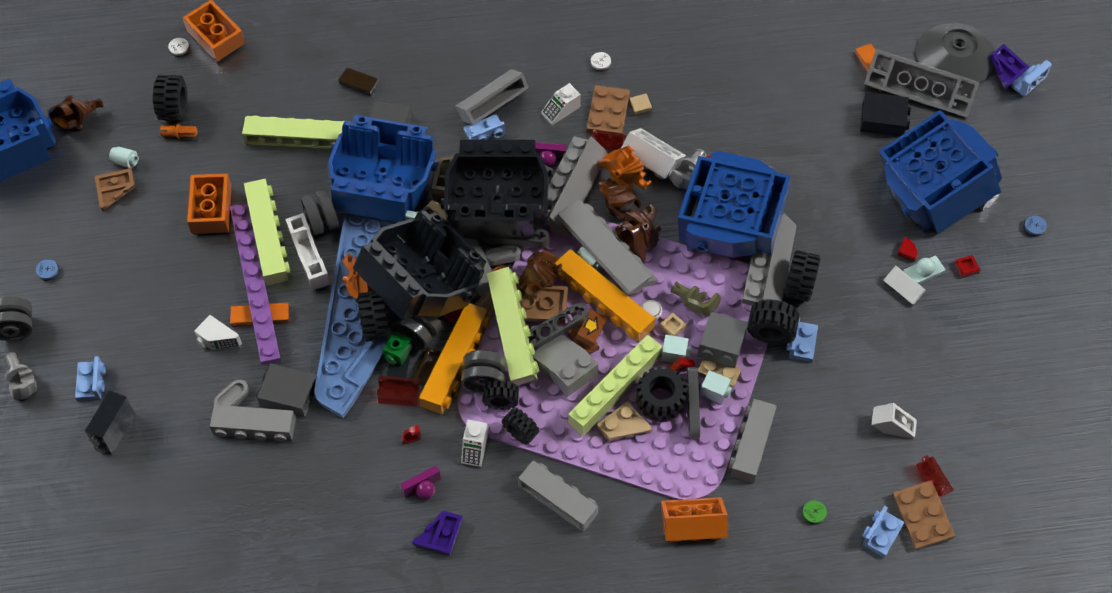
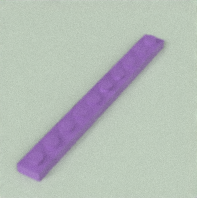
(255, 285)

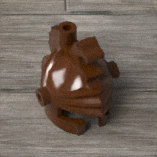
(73, 112)
(617, 197)
(639, 231)
(538, 274)

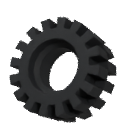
(500, 395)
(520, 426)

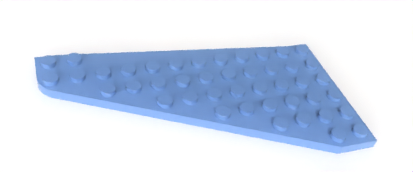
(345, 355)

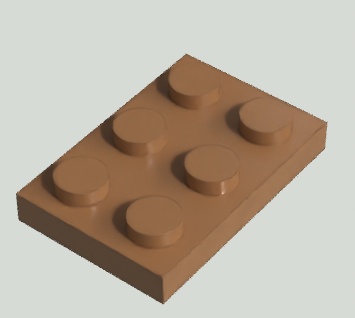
(608, 109)
(547, 304)
(923, 515)

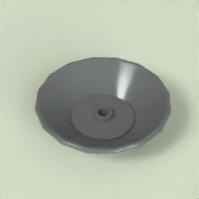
(957, 50)

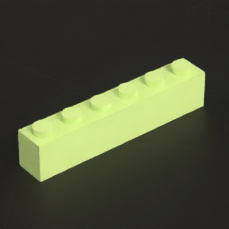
(291, 132)
(266, 232)
(512, 326)
(614, 385)

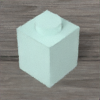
(675, 348)
(716, 387)

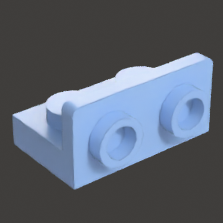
(1031, 78)
(486, 129)
(804, 344)
(89, 380)
(882, 533)

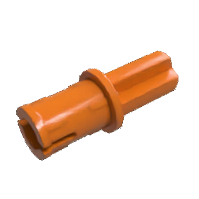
(179, 131)

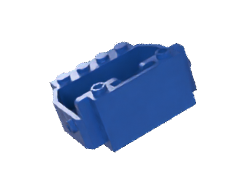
(22, 131)
(381, 168)
(946, 195)
(725, 224)

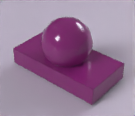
(549, 152)
(422, 484)

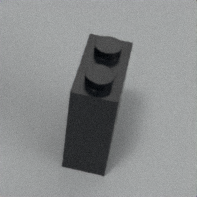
(885, 114)
(110, 422)

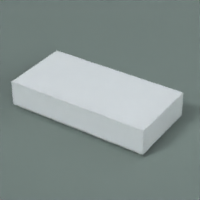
(904, 285)

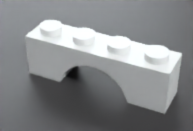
(307, 252)

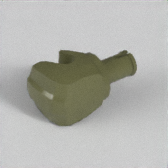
(694, 299)

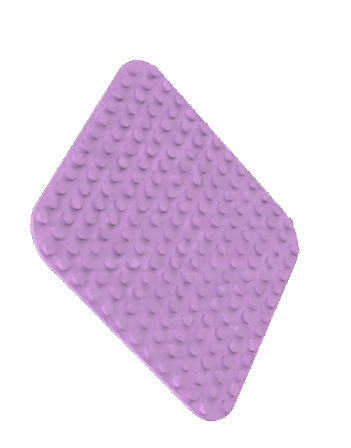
(666, 457)

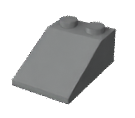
(566, 364)

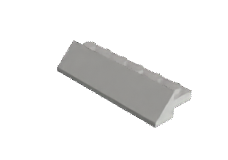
(921, 83)
(574, 178)
(607, 247)
(769, 271)

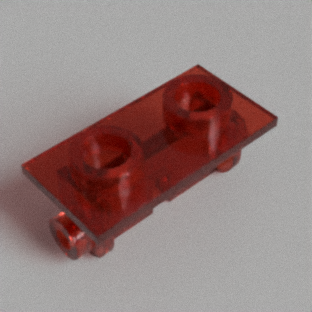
(609, 139)
(931, 470)

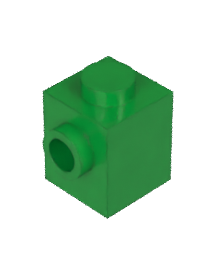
(397, 348)

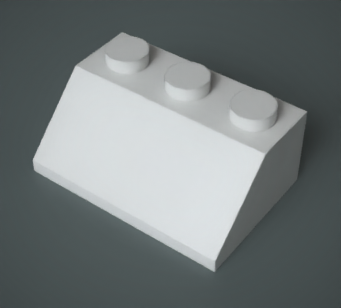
(654, 153)

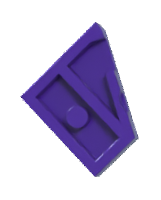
(1008, 65)
(440, 534)

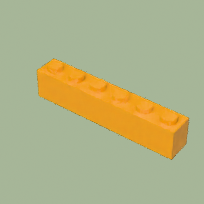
(605, 296)
(448, 369)

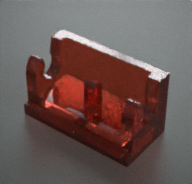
(398, 391)

